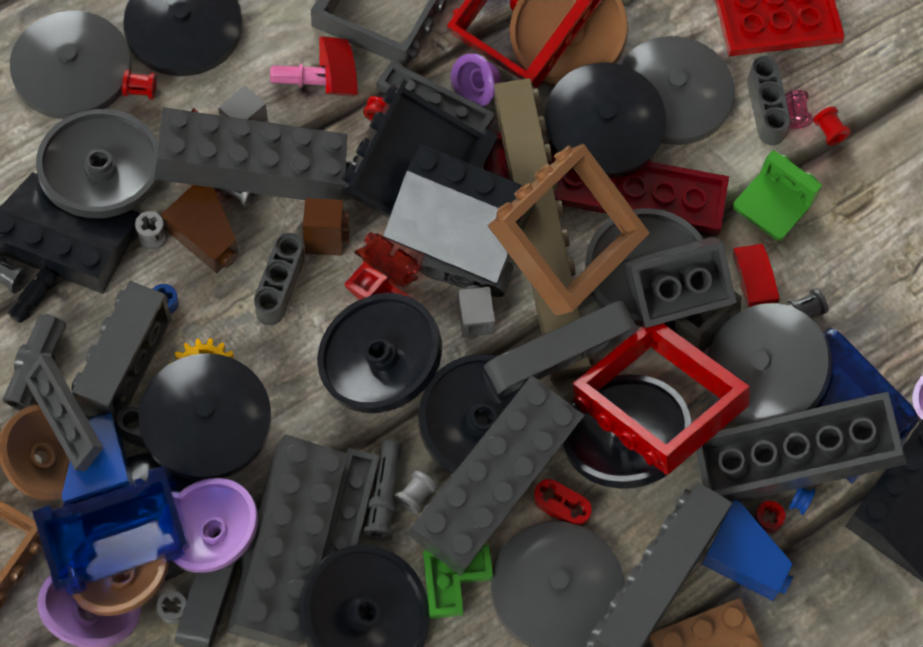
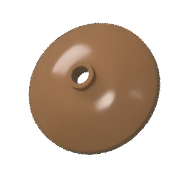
(23, 438)
(113, 597)

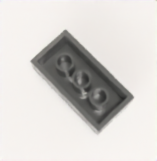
(123, 351)

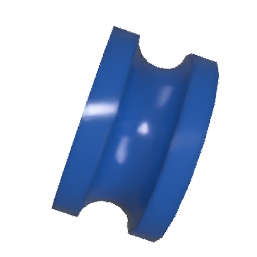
(171, 294)
(802, 499)

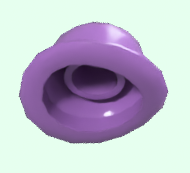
(475, 78)

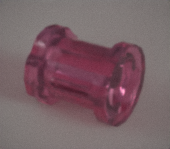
(798, 109)

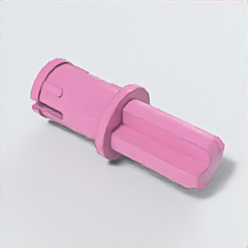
(297, 75)

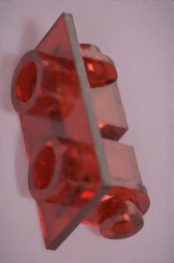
(399, 269)

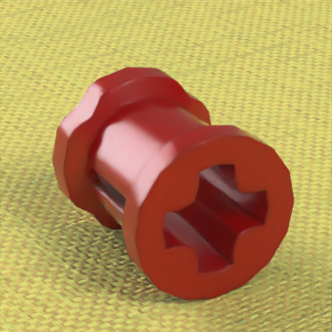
(139, 84)
(831, 126)

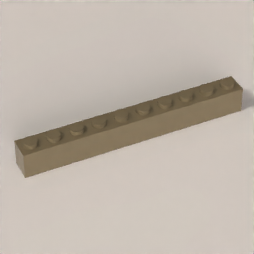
(525, 155)

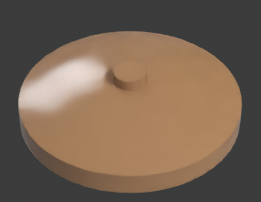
(598, 41)

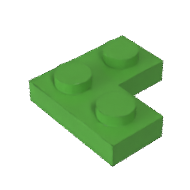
(444, 584)

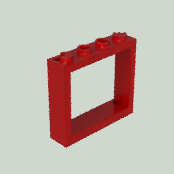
(547, 56)
(688, 358)

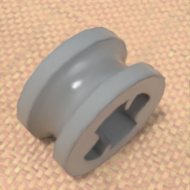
(173, 597)

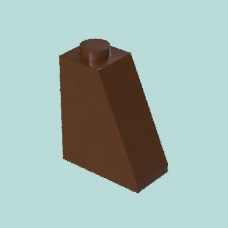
(202, 227)

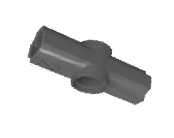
(43, 340)

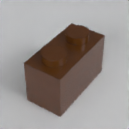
(325, 226)

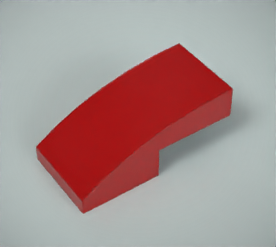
(339, 65)
(756, 275)
(368, 282)

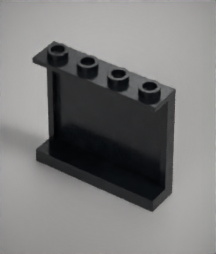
(395, 137)

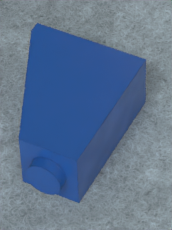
(106, 472)
(749, 555)

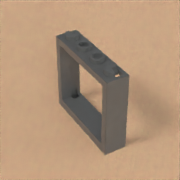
(401, 54)

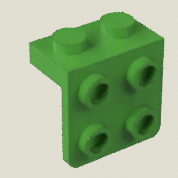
(778, 196)

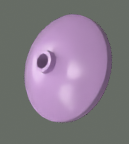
(212, 508)
(78, 626)

